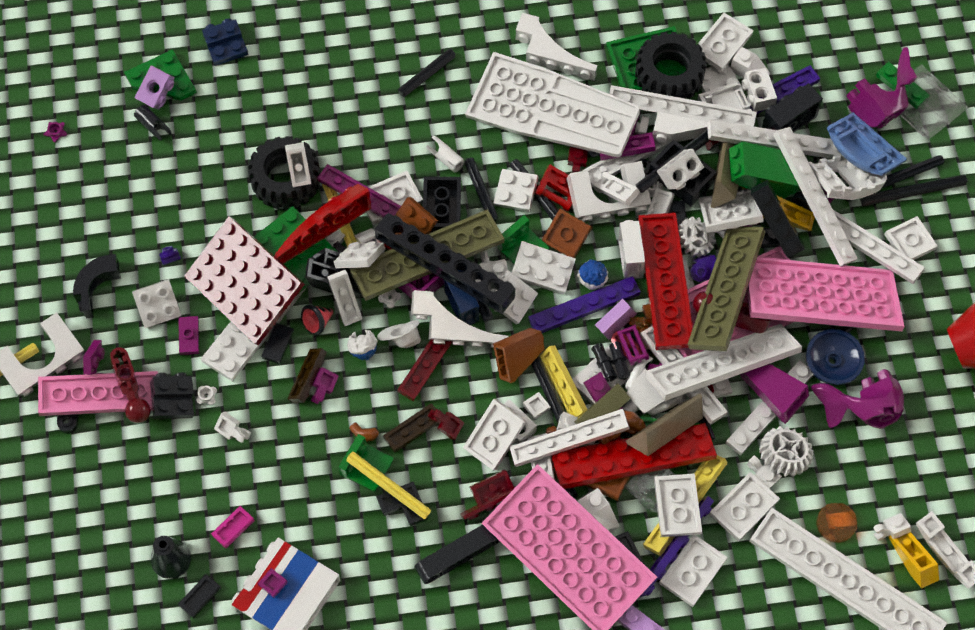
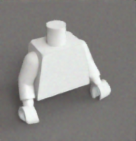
(644, 395)

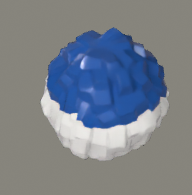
(593, 274)
(362, 346)

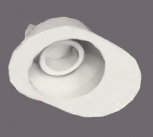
(402, 335)

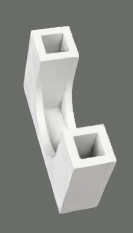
(588, 206)
(66, 350)

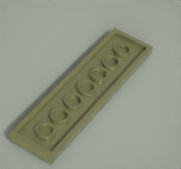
(395, 270)
(728, 286)

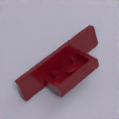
(489, 493)

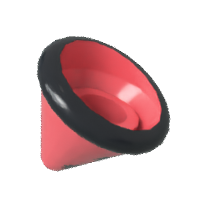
(315, 318)

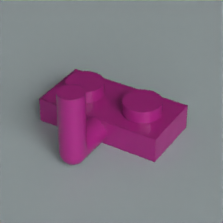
(92, 357)

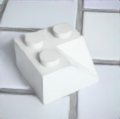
(600, 509)

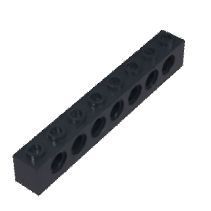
(401, 243)

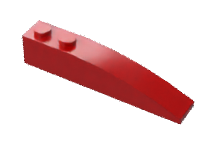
(325, 221)

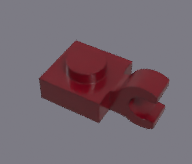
(577, 158)
(449, 423)

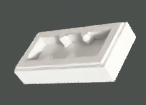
(660, 202)

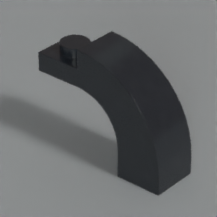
(90, 277)

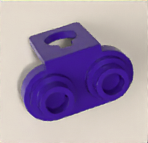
(702, 268)

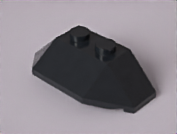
(321, 266)

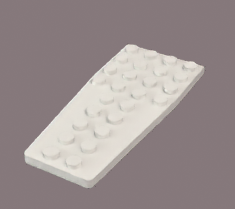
(551, 107)

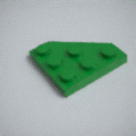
(171, 65)

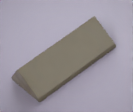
(724, 189)
(668, 426)

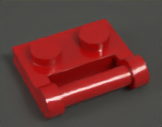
(558, 181)

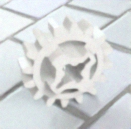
(695, 238)

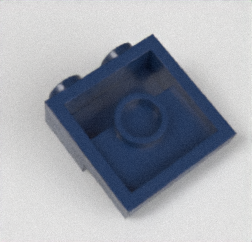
(224, 41)

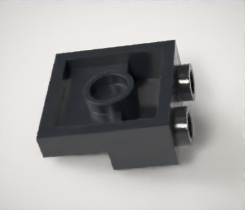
(172, 396)

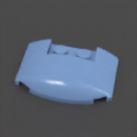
(864, 146)

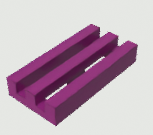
(639, 358)

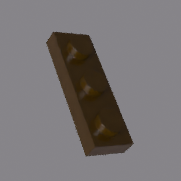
(307, 375)
(410, 429)

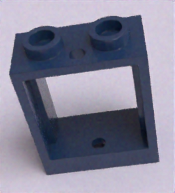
(464, 306)

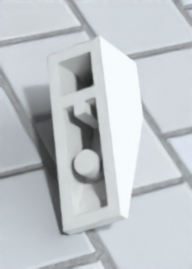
(676, 128)

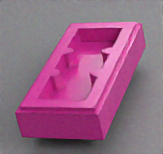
(232, 527)

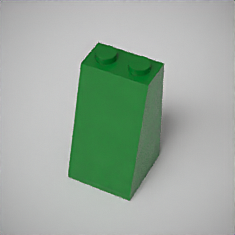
(757, 163)

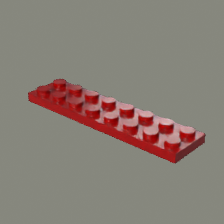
(666, 281)
(620, 460)

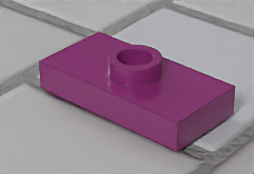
(188, 335)

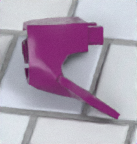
(879, 106)
(879, 402)

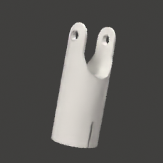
(447, 155)

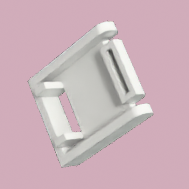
(726, 97)

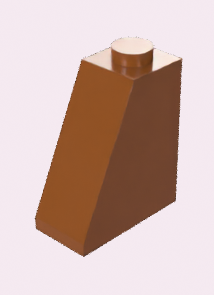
(517, 353)

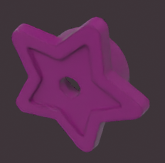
(55, 126)

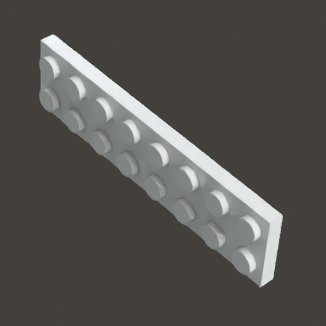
(714, 366)

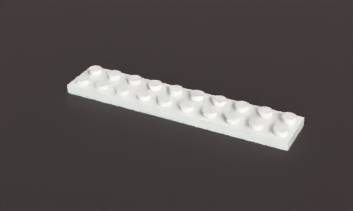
(234, 349)
(841, 576)

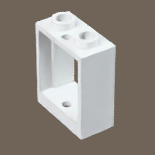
(631, 249)

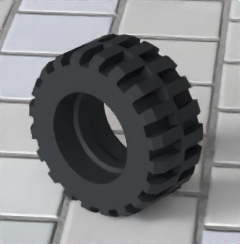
(675, 48)
(279, 193)

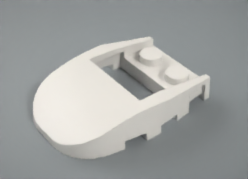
(860, 182)

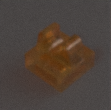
(641, 323)

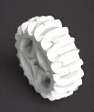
(785, 455)

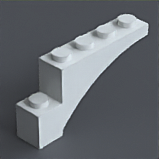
(547, 53)
(445, 325)

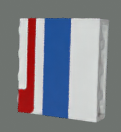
(300, 598)

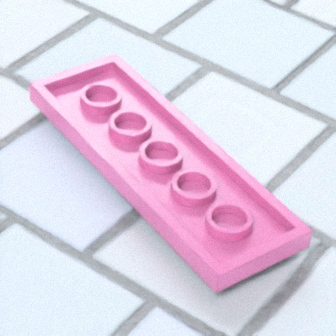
(88, 393)

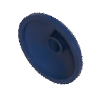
(839, 347)

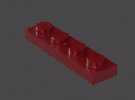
(423, 369)

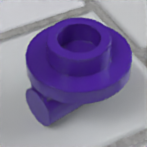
(169, 255)

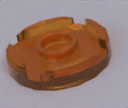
(836, 522)

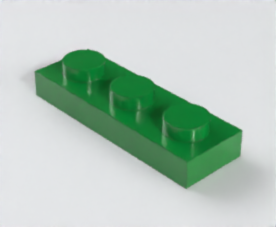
(915, 93)

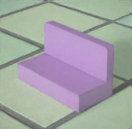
(615, 319)

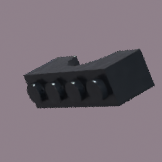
(776, 218)

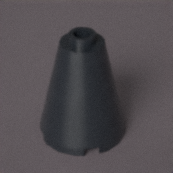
(170, 557)

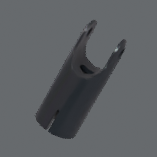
(151, 121)

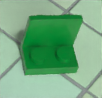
(515, 235)
(373, 456)

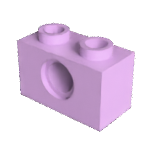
(146, 94)

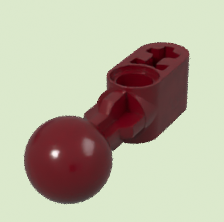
(744, 320)
(137, 409)

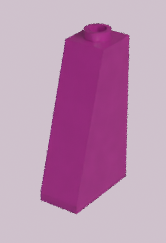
(777, 390)

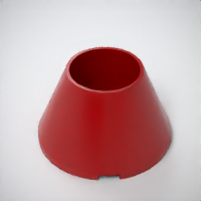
(963, 337)

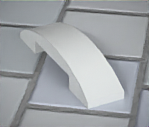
(946, 550)

